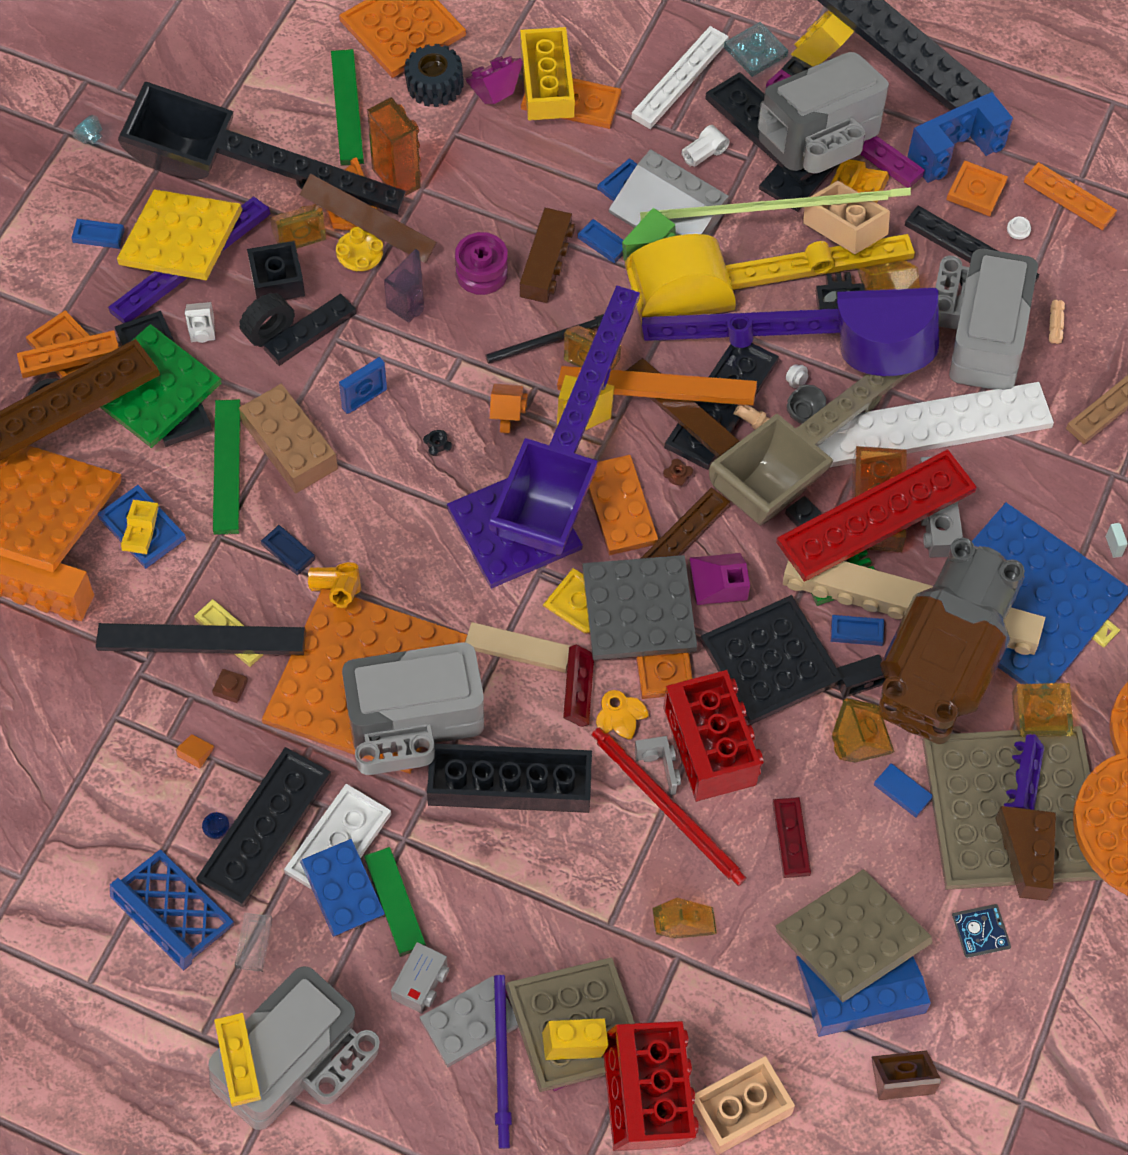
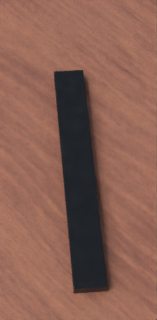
(201, 639)

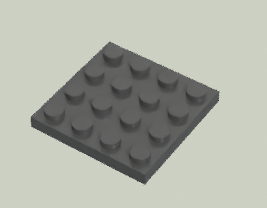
(639, 607)

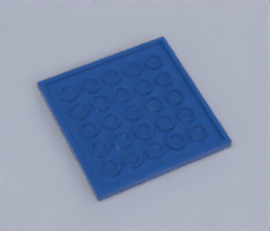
(1057, 585)

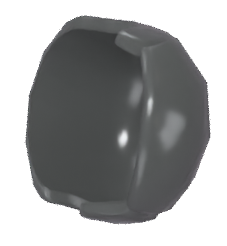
(805, 402)

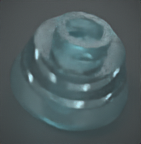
(88, 130)

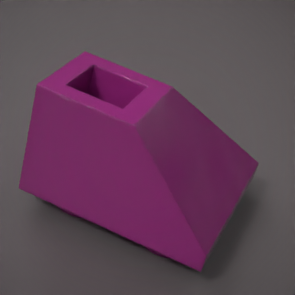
(496, 80)
(720, 578)

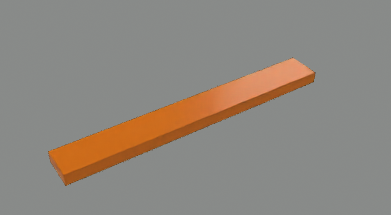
(675, 386)

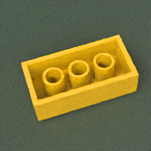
(547, 73)

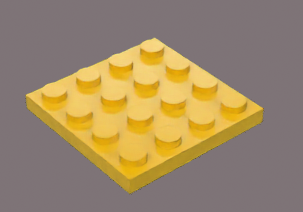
(179, 234)

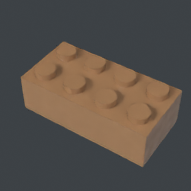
(288, 438)

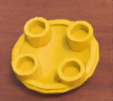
(359, 250)

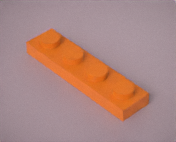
(1070, 196)
(66, 354)

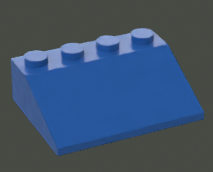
(889, 998)

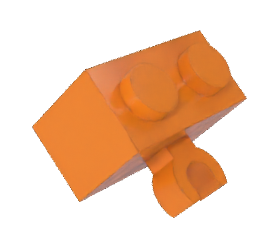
(507, 404)

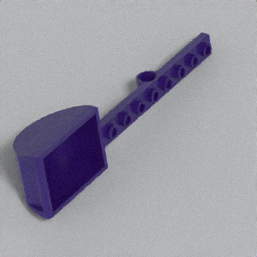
(878, 329)
(551, 480)

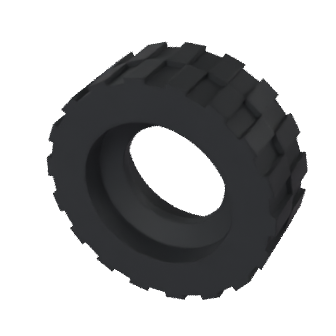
(261, 309)

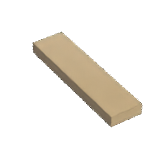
(518, 647)

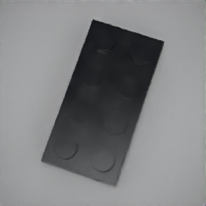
(783, 186)

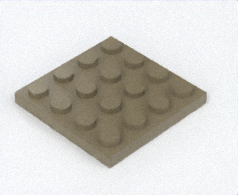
(853, 935)
(567, 994)

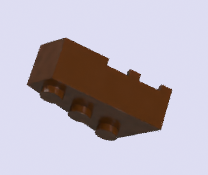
(1031, 849)

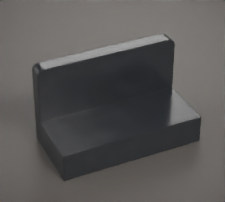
(861, 676)

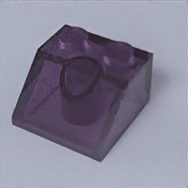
(405, 288)

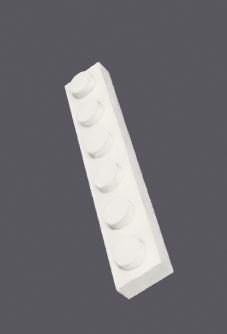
(679, 77)

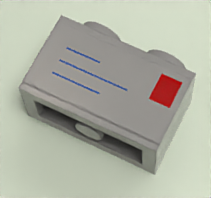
(419, 978)

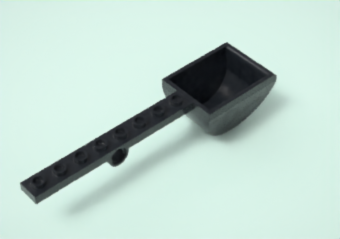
(187, 134)

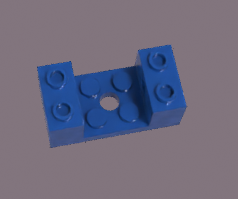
(980, 119)

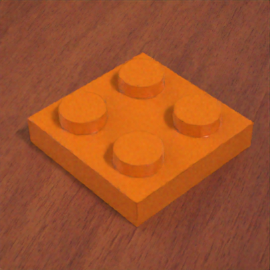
(977, 188)

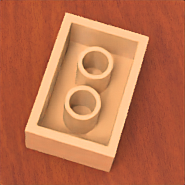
(848, 224)
(742, 1105)

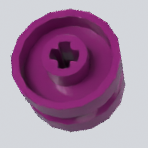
(481, 263)

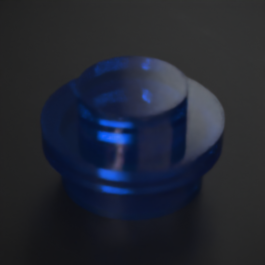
(215, 825)

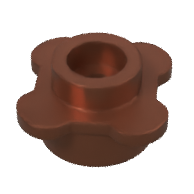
(677, 478)

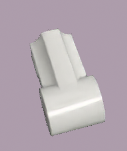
(709, 142)

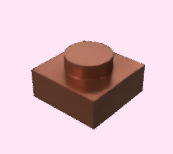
(230, 685)

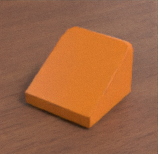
(194, 750)

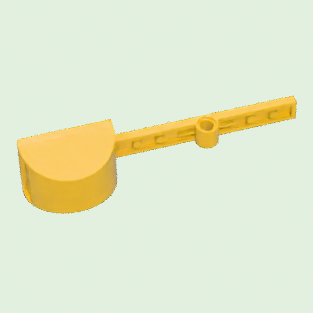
(691, 278)

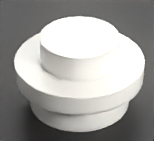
(1019, 228)
(797, 375)

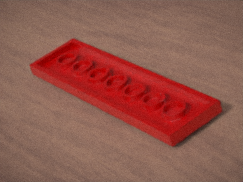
(875, 515)

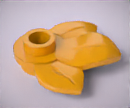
(620, 718)

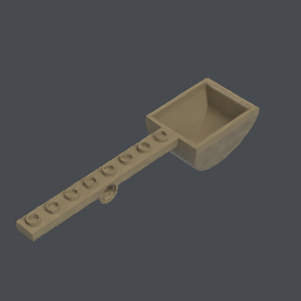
(783, 461)

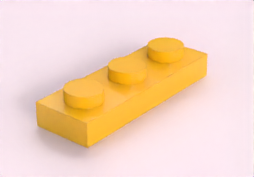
(237, 1059)

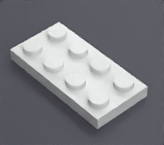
(348, 817)

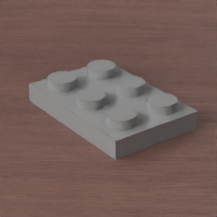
(465, 1022)

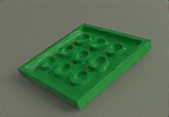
(167, 399)

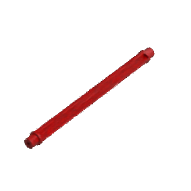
(668, 806)

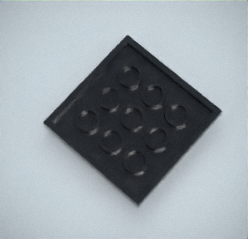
(772, 658)

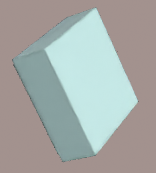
(1116, 540)

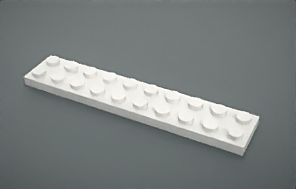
(943, 422)

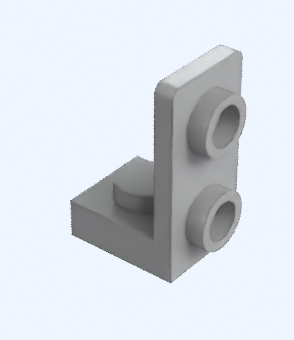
(654, 748)

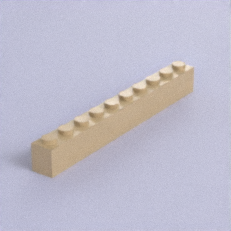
(893, 594)

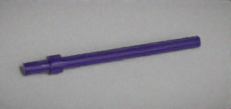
(503, 1117)

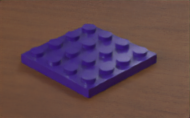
(496, 556)

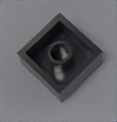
(276, 270)

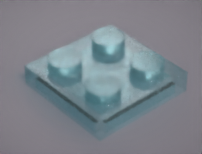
(756, 49)

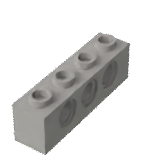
(940, 541)

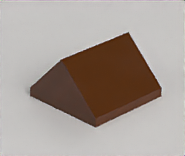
(905, 1075)

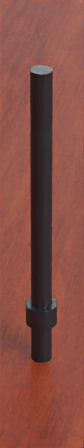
(539, 342)

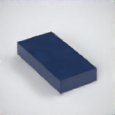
(288, 550)

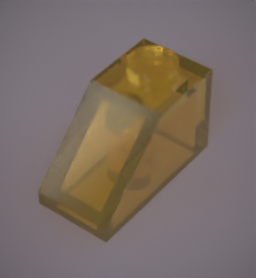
(684, 919)

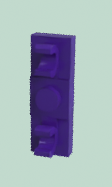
(1028, 774)

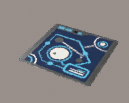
(981, 930)

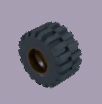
(434, 75)

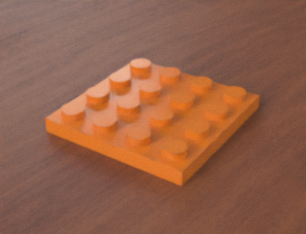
(399, 27)

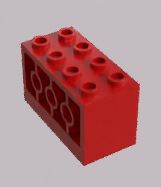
(712, 735)
(649, 1086)

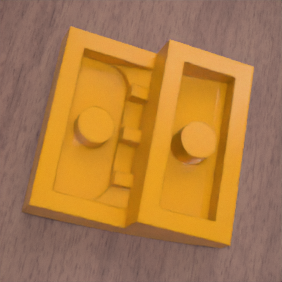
(859, 178)

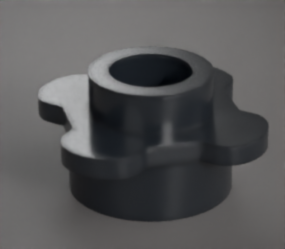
(437, 436)

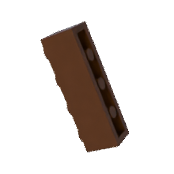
(546, 255)

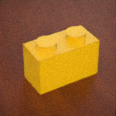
(575, 1039)

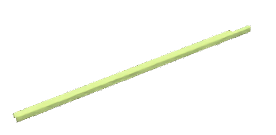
(782, 204)

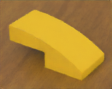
(140, 526)

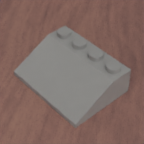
(666, 186)

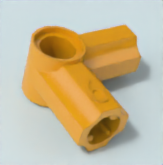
(342, 581)

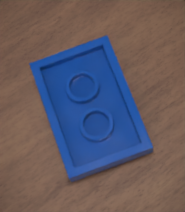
(165, 534)
(342, 887)

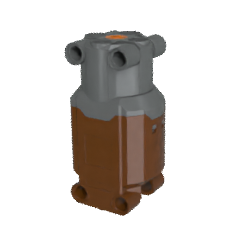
(950, 642)

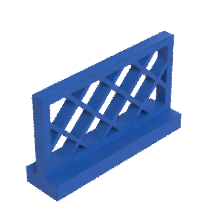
(156, 927)

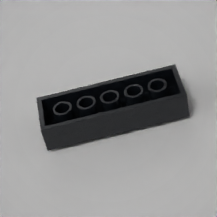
(510, 778)

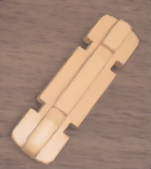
(1056, 321)

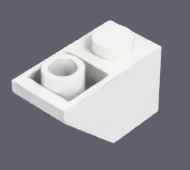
(200, 322)

